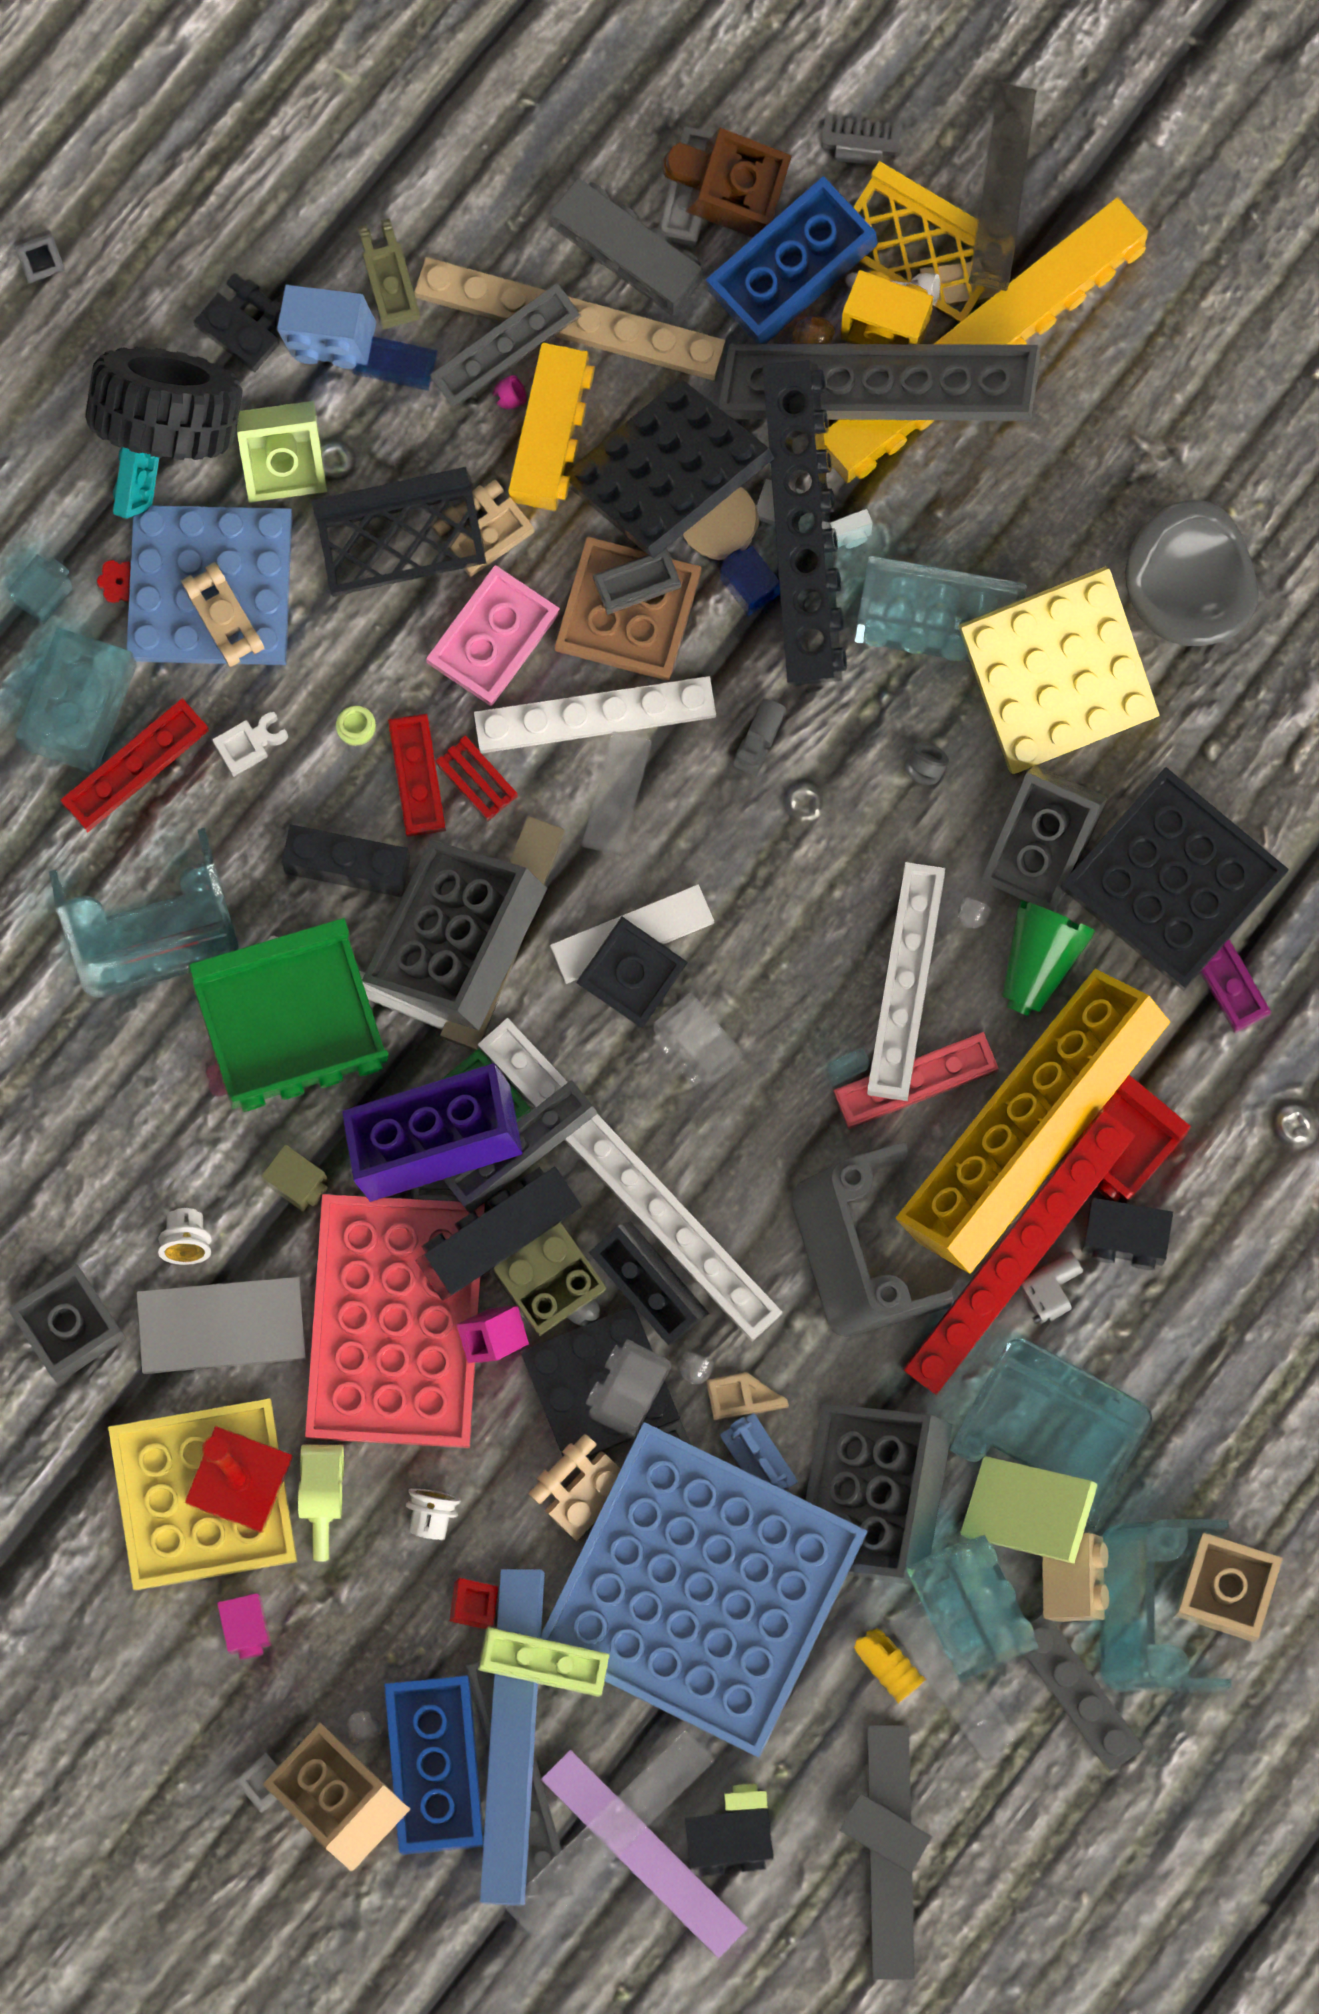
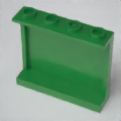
(287, 1015)

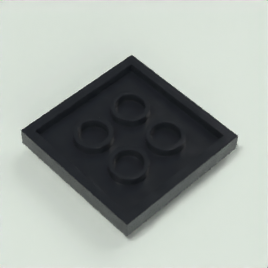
(572, 1364)

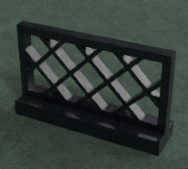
(390, 499)

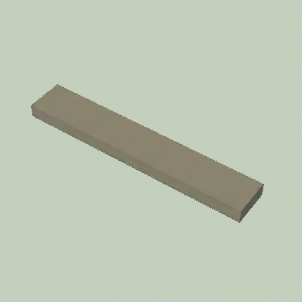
(536, 852)

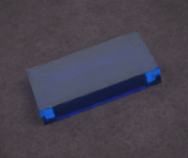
(399, 363)

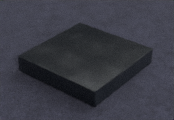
(631, 972)

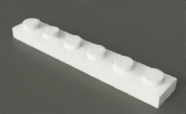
(594, 714)
(906, 981)

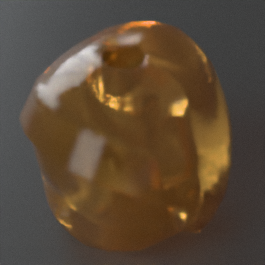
(813, 331)

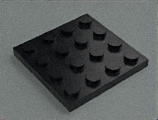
(667, 467)
(1174, 878)

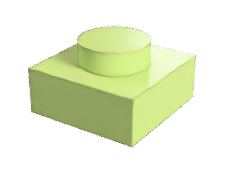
(745, 1798)

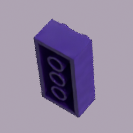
(432, 1132)

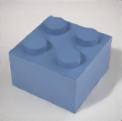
(326, 326)

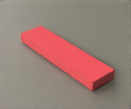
(931, 1076)

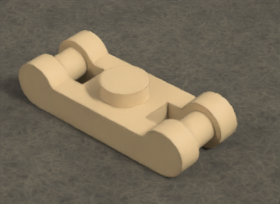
(222, 615)

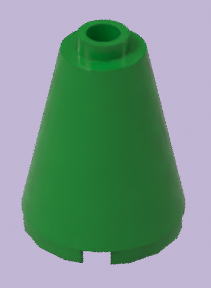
(1040, 955)

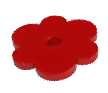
(112, 572)

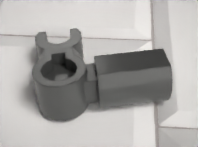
(760, 735)

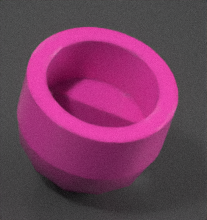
(511, 393)

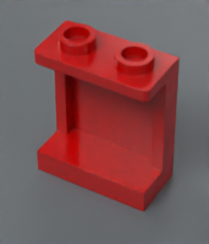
(1156, 1132)

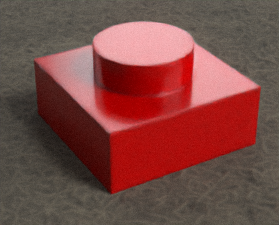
(473, 1603)

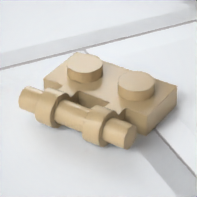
(500, 527)
(583, 1499)

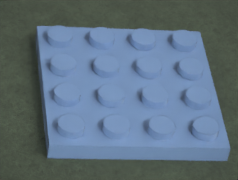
(179, 542)

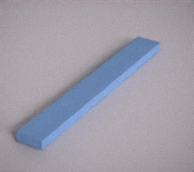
(511, 1749)

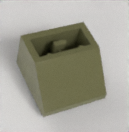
(549, 1279)

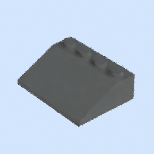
(455, 933)
(884, 1477)

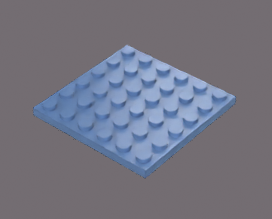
(704, 1588)

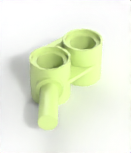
(321, 1492)

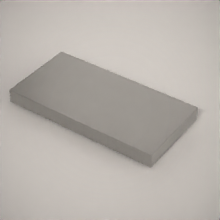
(221, 1325)

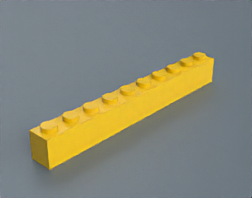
(1008, 318)

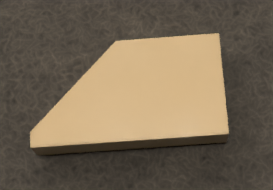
(741, 1396)

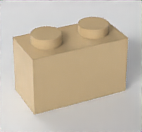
(1077, 1589)

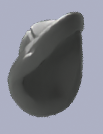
(1192, 575)

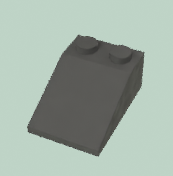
(1043, 837)

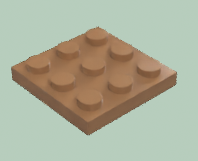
(635, 638)

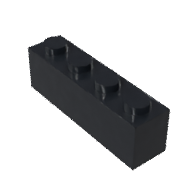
(498, 1233)

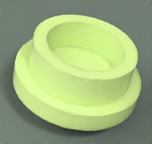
(355, 725)

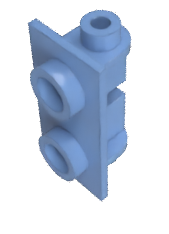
(757, 1453)

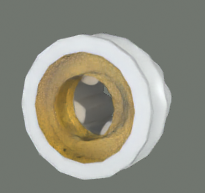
(184, 1241)
(432, 1503)

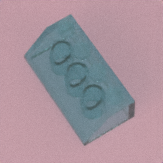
(922, 606)

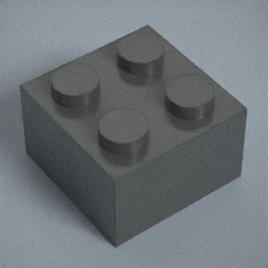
(66, 1323)

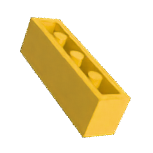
(550, 426)

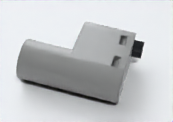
(1044, 1290)

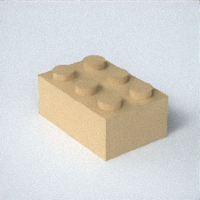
(336, 1797)

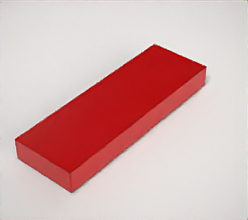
(417, 775)

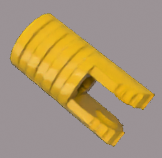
(888, 1664)

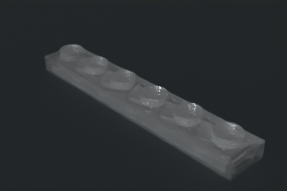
(611, 1833)

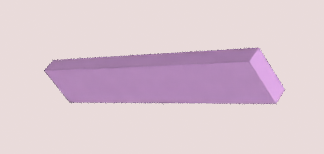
(650, 1860)

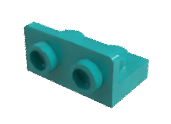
(135, 483)

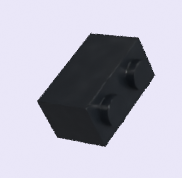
(1127, 1233)
(728, 1841)

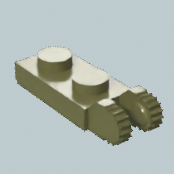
(389, 278)

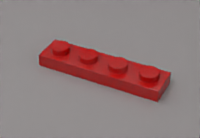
(134, 765)

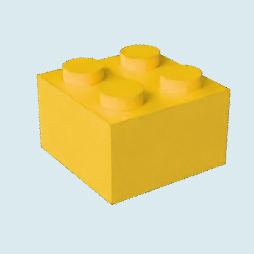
(885, 311)

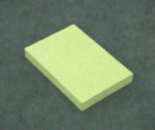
(1029, 1509)

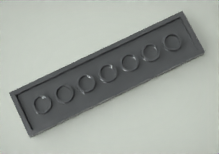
(893, 380)

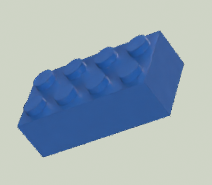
(792, 261)
(435, 1764)

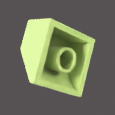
(281, 451)

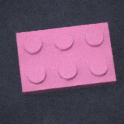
(493, 635)

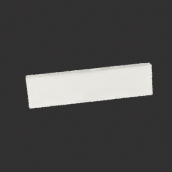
(662, 920)

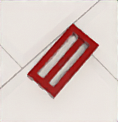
(454, 753)

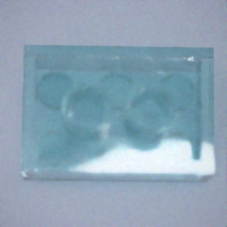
(76, 700)
(972, 1607)

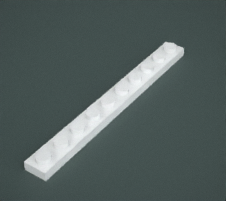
(637, 1188)

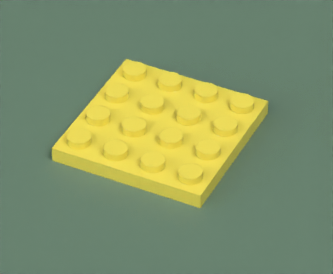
(1059, 670)
(153, 1477)

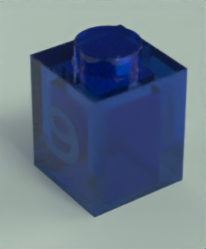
(749, 579)

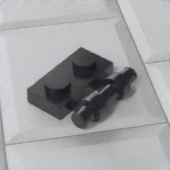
(234, 329)

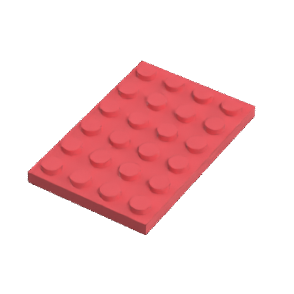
(382, 1338)

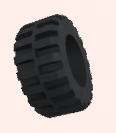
(163, 403)

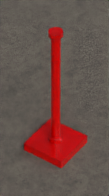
(238, 1479)

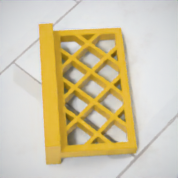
(931, 209)

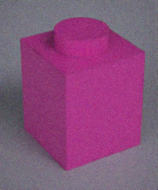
(492, 1334)
(244, 1626)

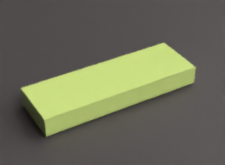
(543, 1661)

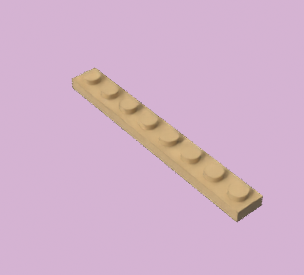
(597, 326)

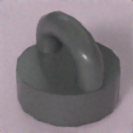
(926, 763)

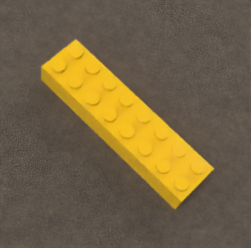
(1032, 1120)

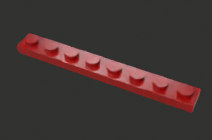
(1019, 1252)

